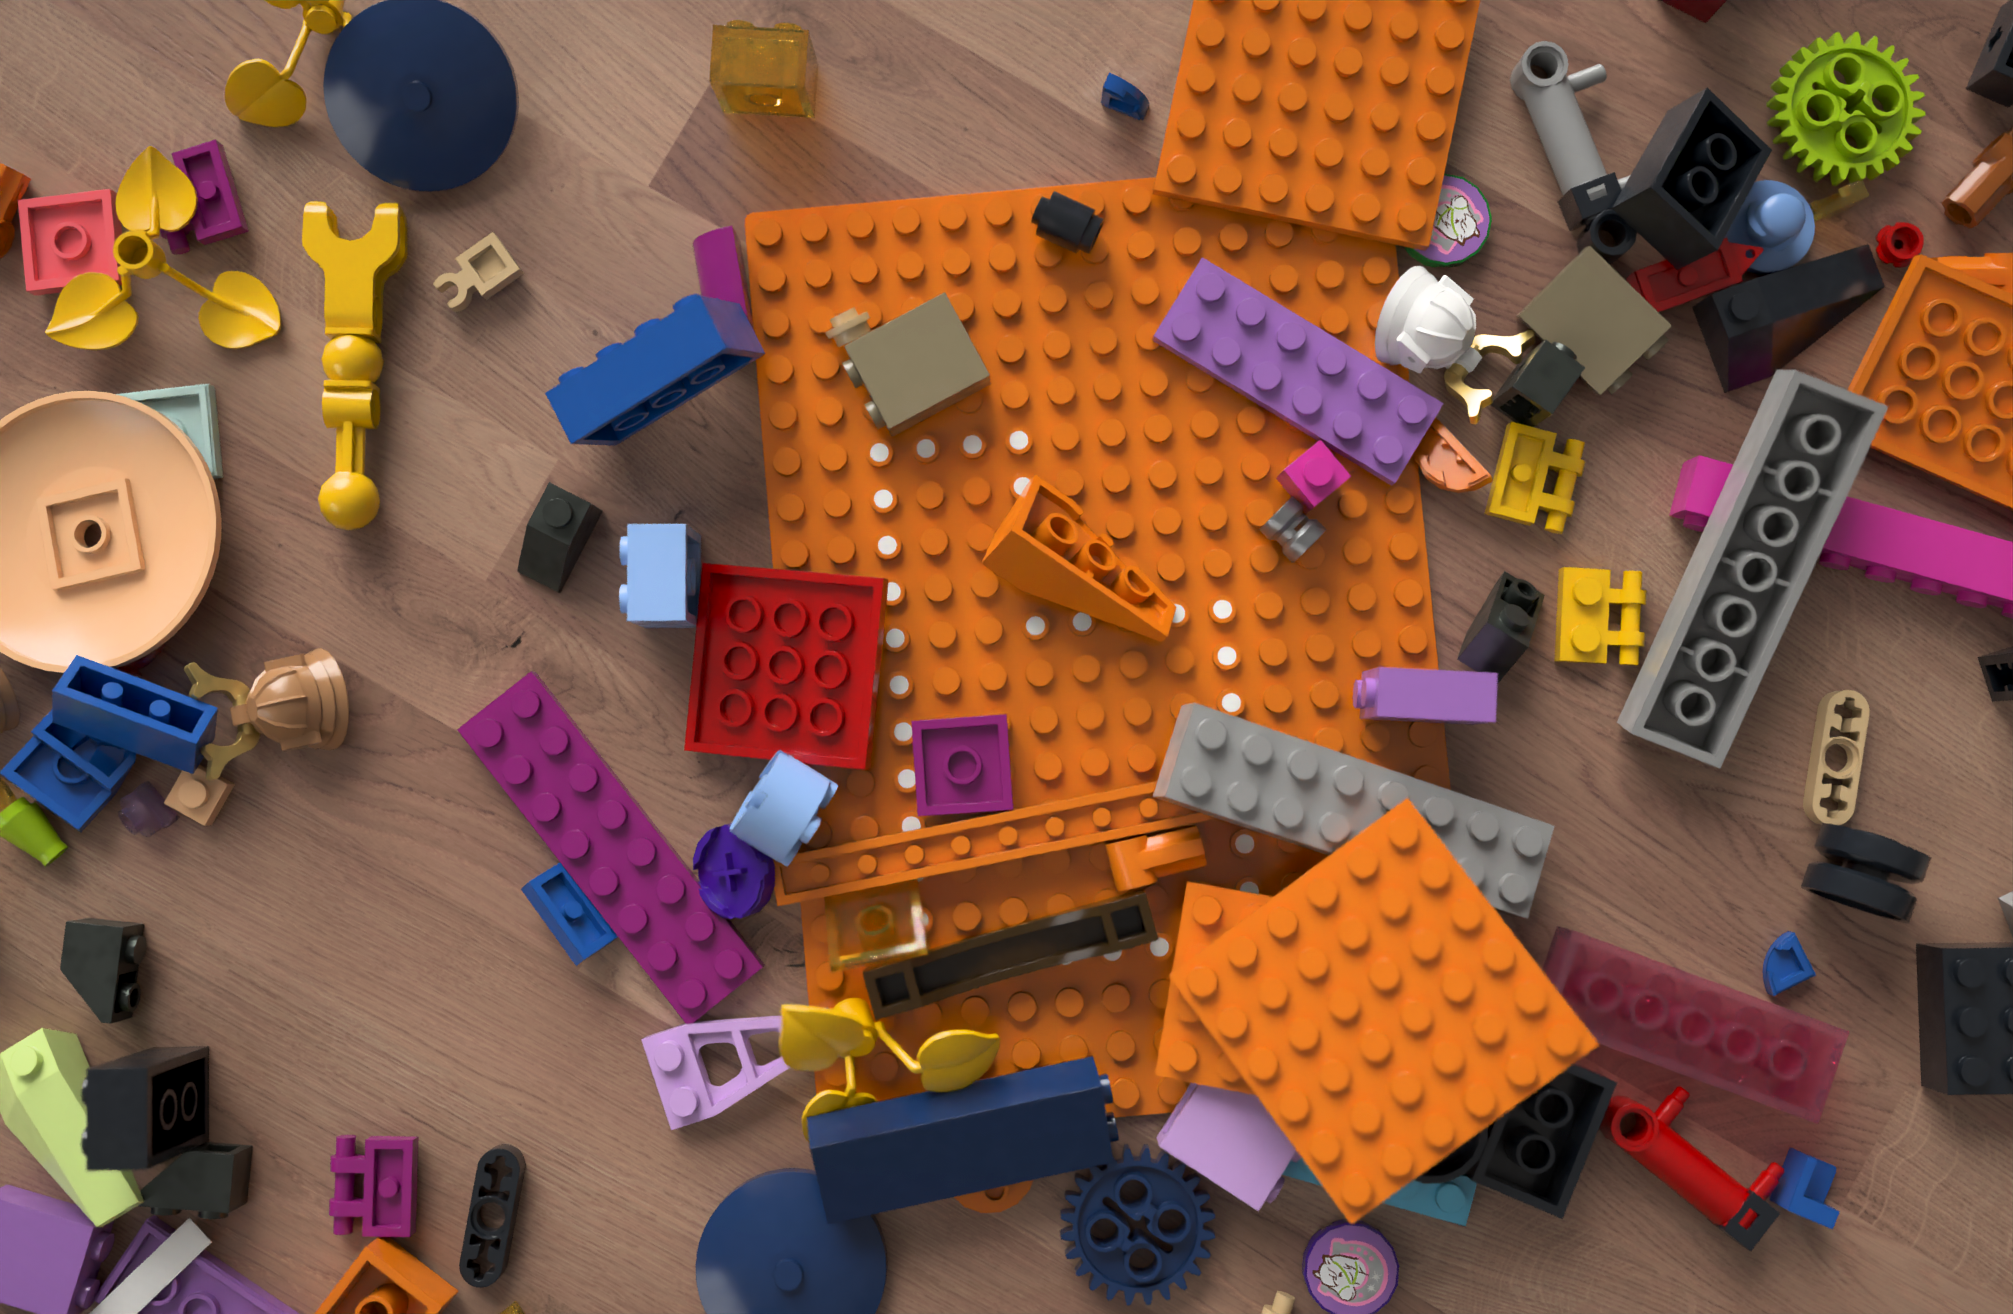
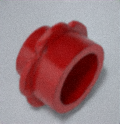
(1909, 238)

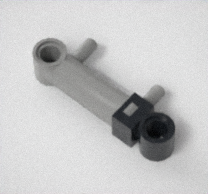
(1570, 147)

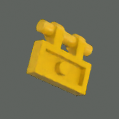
(1522, 473)
(1584, 616)

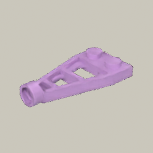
(682, 1074)

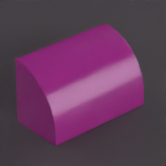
(722, 267)

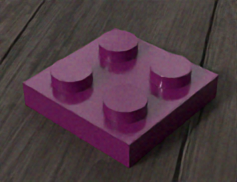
(962, 765)

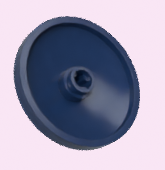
(421, 94)
(778, 1254)

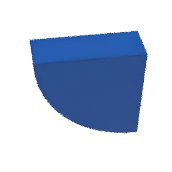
(1124, 97)
(1785, 964)

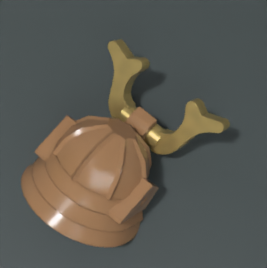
(293, 702)

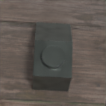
(556, 536)

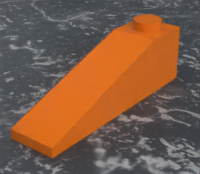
(1059, 558)

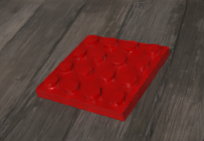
(786, 665)

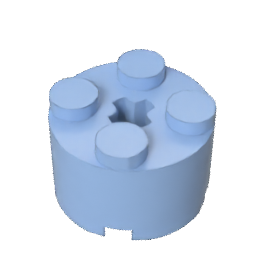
(783, 808)

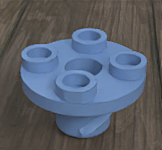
(1778, 221)

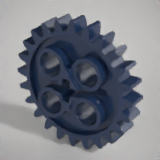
(1110, 1256)

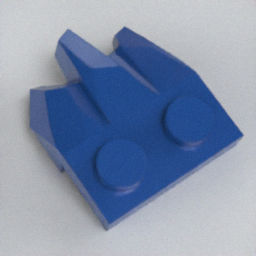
(69, 771)

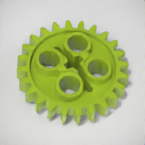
(1867, 76)

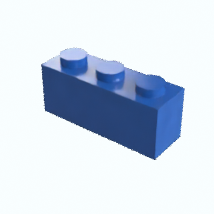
(133, 714)

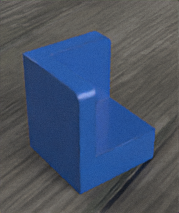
(1805, 1188)

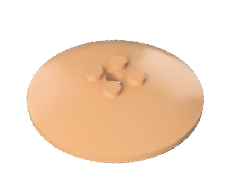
(160, 520)

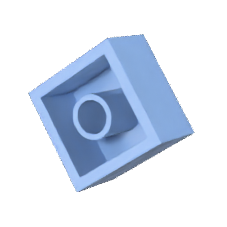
(661, 575)

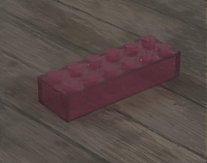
(1696, 1025)

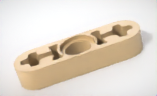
(1854, 746)

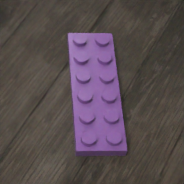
(1297, 371)

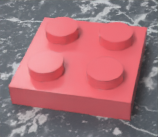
(68, 238)

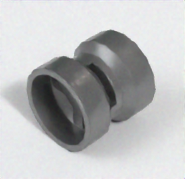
(1292, 529)

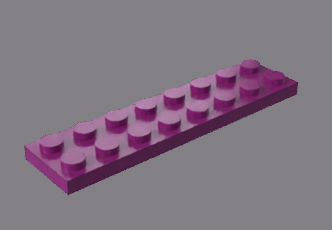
(610, 847)

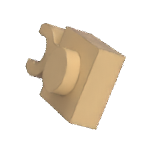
(484, 268)

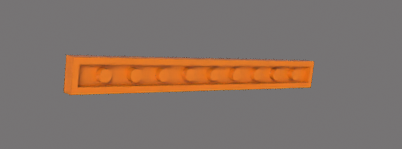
(977, 842)

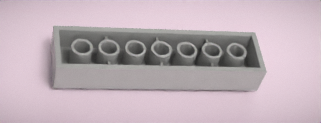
(1751, 565)
(1328, 798)

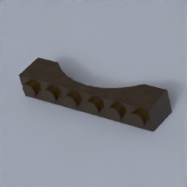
(1010, 952)

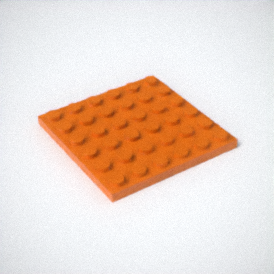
(1319, 112)
(1382, 1010)

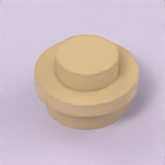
(848, 326)

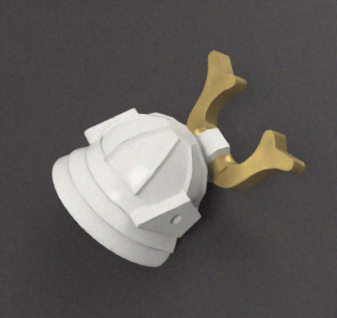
(1435, 328)

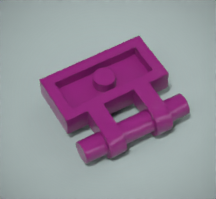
(218, 206)
(389, 1186)

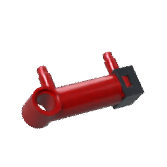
(1690, 1173)

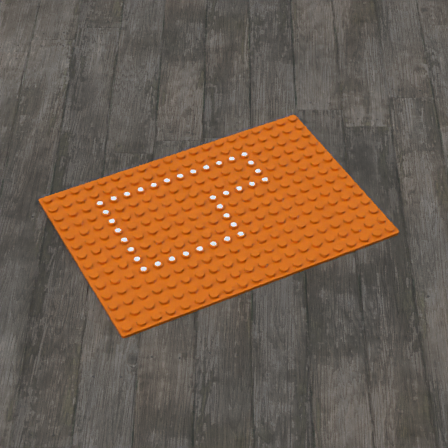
(1158, 465)

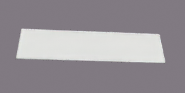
(156, 1271)

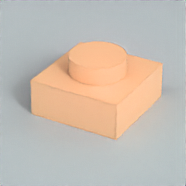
(199, 797)

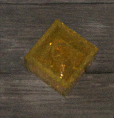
(763, 69)

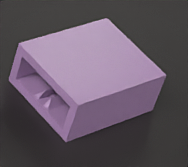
(1229, 1142)

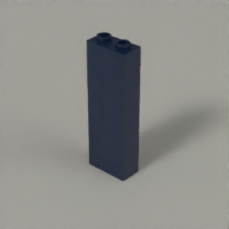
(962, 1139)

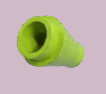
(31, 831)

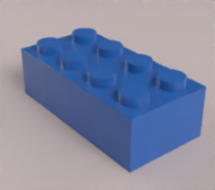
(654, 371)

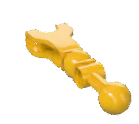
(352, 359)

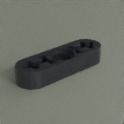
(498, 1251)

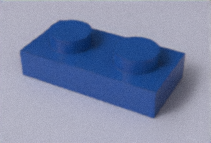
(569, 913)

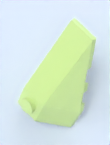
(46, 1113)

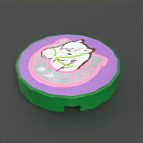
(1459, 225)

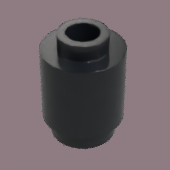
(1067, 223)

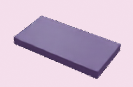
(200, 1288)

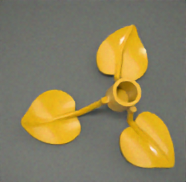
(256, 87)
(150, 198)
(816, 1037)

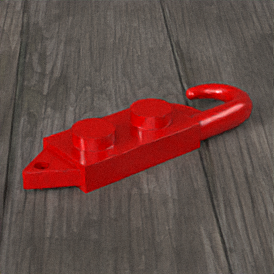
(1667, 287)

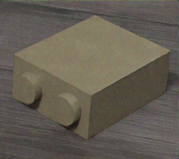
(1598, 319)
(916, 365)

